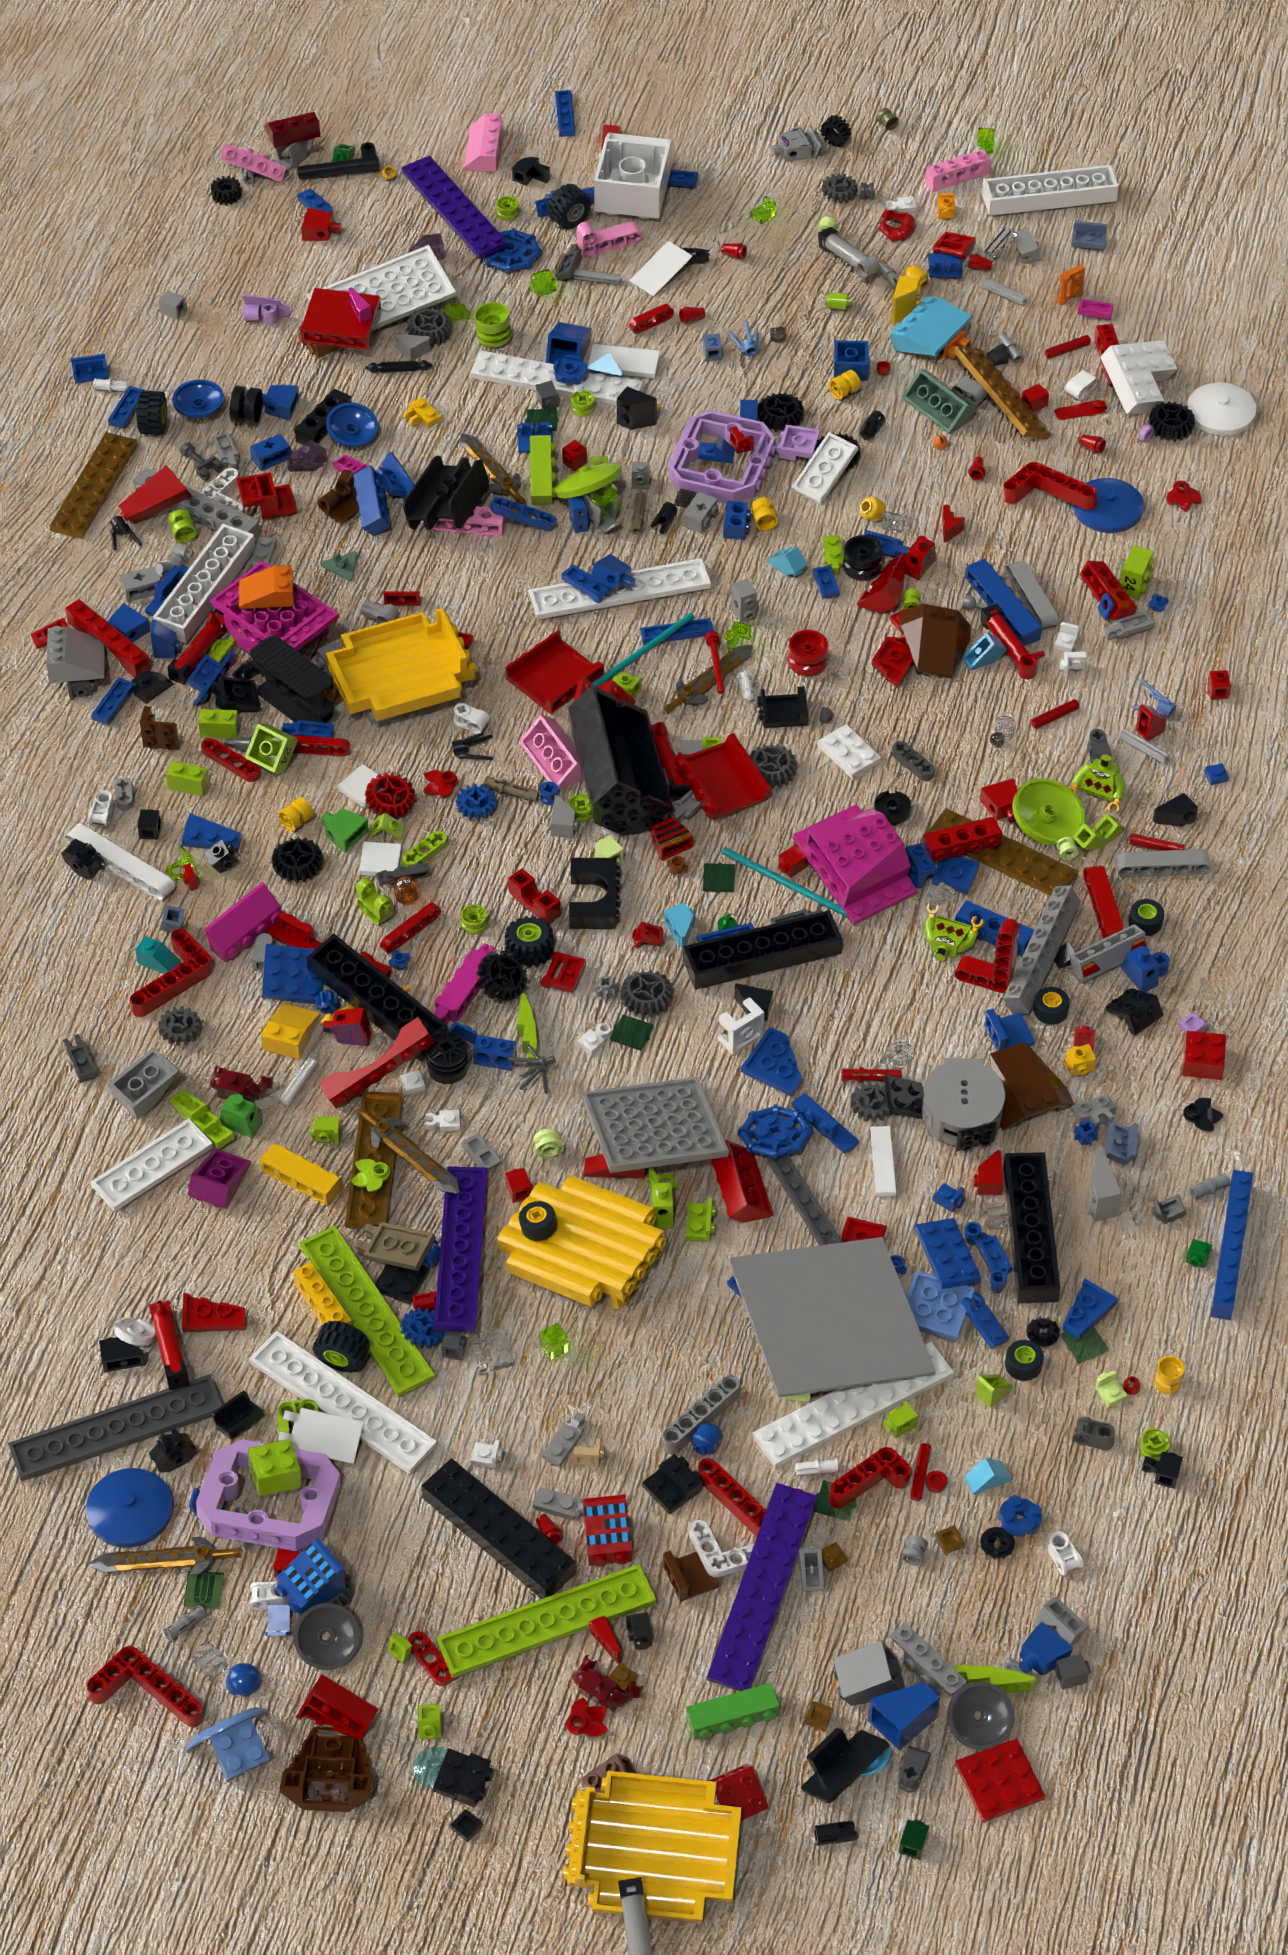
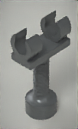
(188, 450)

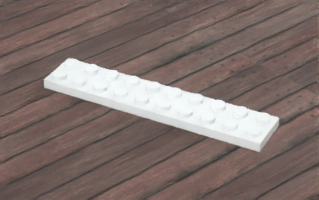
(528, 373)
(649, 584)
(335, 1395)
(842, 1412)

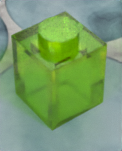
(543, 283)
(553, 1341)

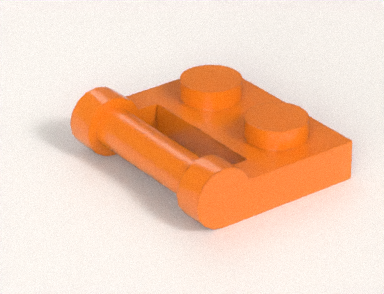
(1071, 284)

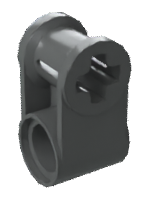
(1098, 745)
(1093, 1433)
(913, 1768)

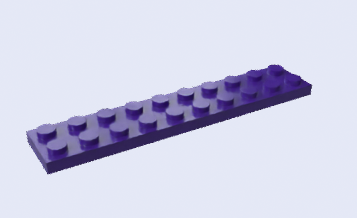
(454, 207)
(461, 1251)
(762, 1588)

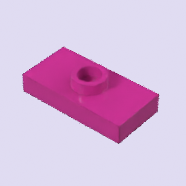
(1095, 309)

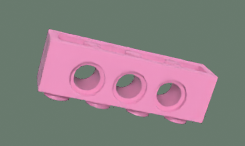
(957, 170)
(481, 522)

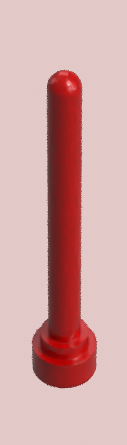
(712, 640)

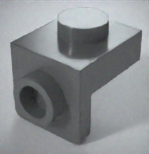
(1169, 1209)

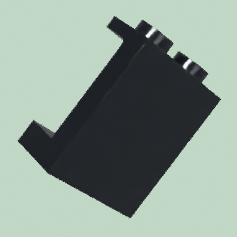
(783, 709)

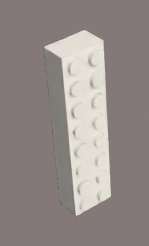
(1050, 190)
(205, 578)

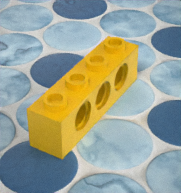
(319, 1295)

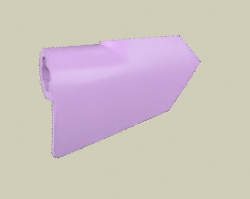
(264, 308)

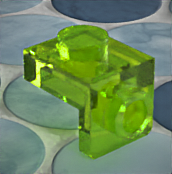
(608, 496)
(737, 631)

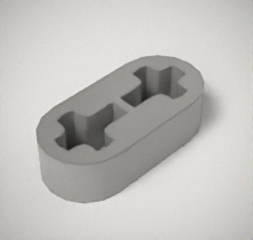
(127, 793)

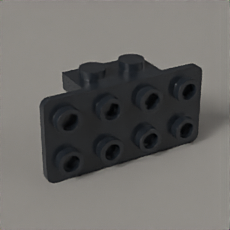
(840, 1762)

